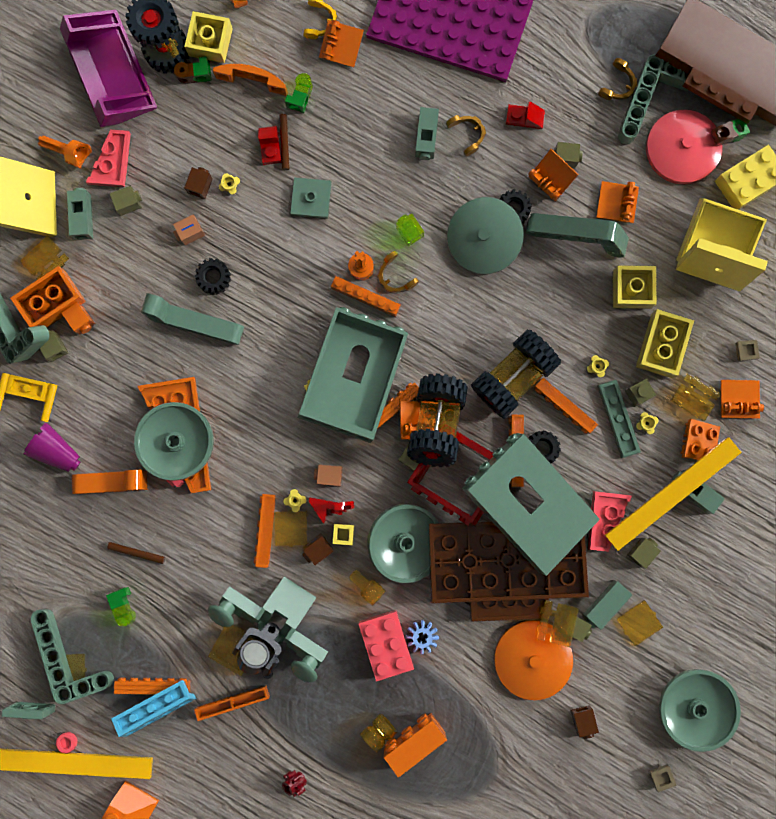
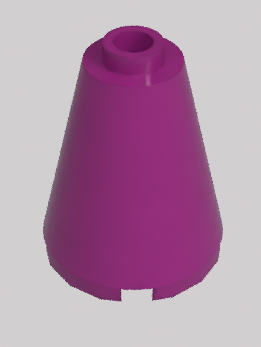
(52, 450)

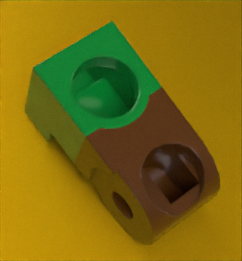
(193, 72)
(728, 132)

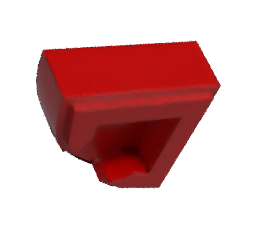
(344, 505)

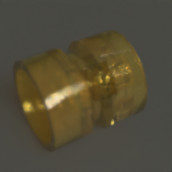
(376, 734)

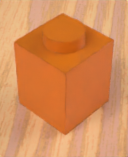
(78, 318)

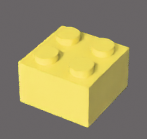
(208, 37)
(634, 287)

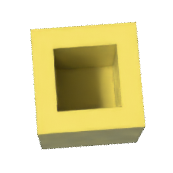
(343, 534)

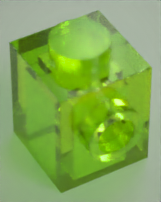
(409, 229)

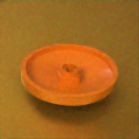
(529, 665)

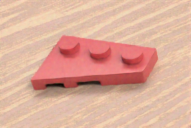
(113, 160)
(610, 510)

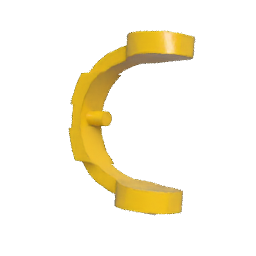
(313, 33)

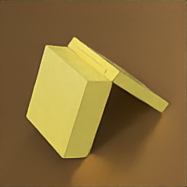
(30, 215)
(722, 245)

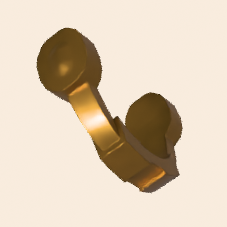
(621, 65)
(457, 119)
(387, 260)

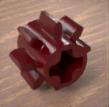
(294, 783)

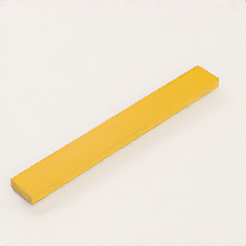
(673, 493)
(76, 763)

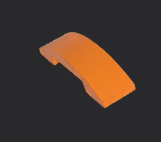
(229, 71)

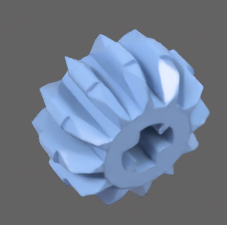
(415, 635)

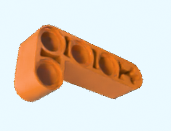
(109, 482)

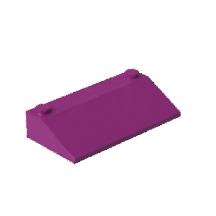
(107, 66)

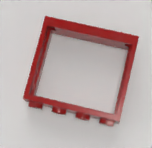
(421, 470)

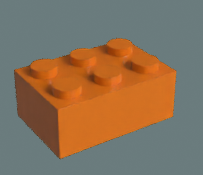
(47, 298)
(414, 744)

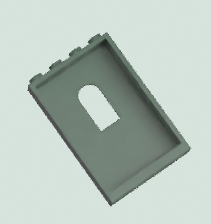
(340, 402)
(553, 526)

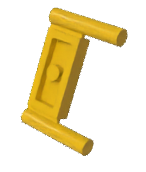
(29, 389)

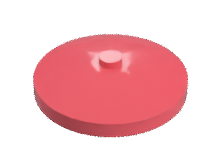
(683, 147)

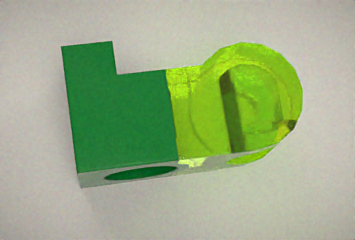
(301, 94)
(120, 607)

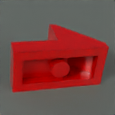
(525, 116)
(269, 145)
(321, 508)

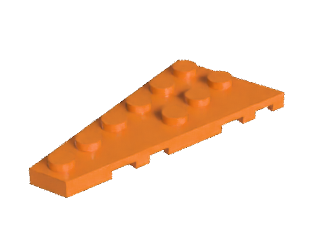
(184, 392)

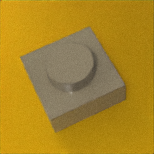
(747, 350)
(662, 778)

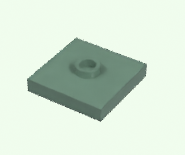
(311, 198)
(28, 710)

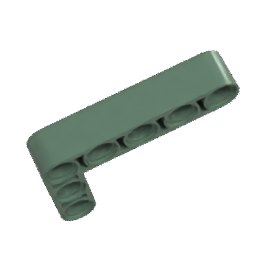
(646, 91)
(578, 229)
(162, 312)
(18, 345)
(61, 663)

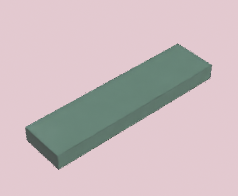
(618, 418)

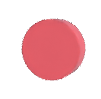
(66, 742)

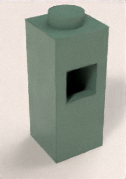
(426, 133)
(80, 214)
(704, 497)
(607, 605)

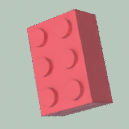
(386, 645)

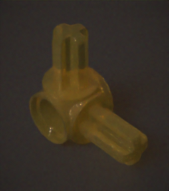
(371, 589)

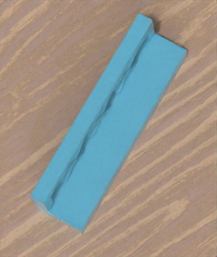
(152, 709)

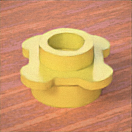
(226, 178)
(598, 361)
(647, 418)
(295, 495)

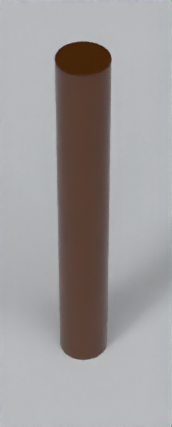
(284, 142)
(136, 553)

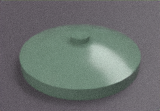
(485, 235)
(173, 441)
(401, 543)
(699, 710)

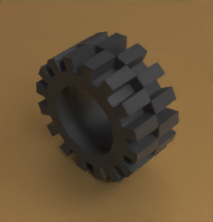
(521, 199)
(202, 271)
(552, 442)

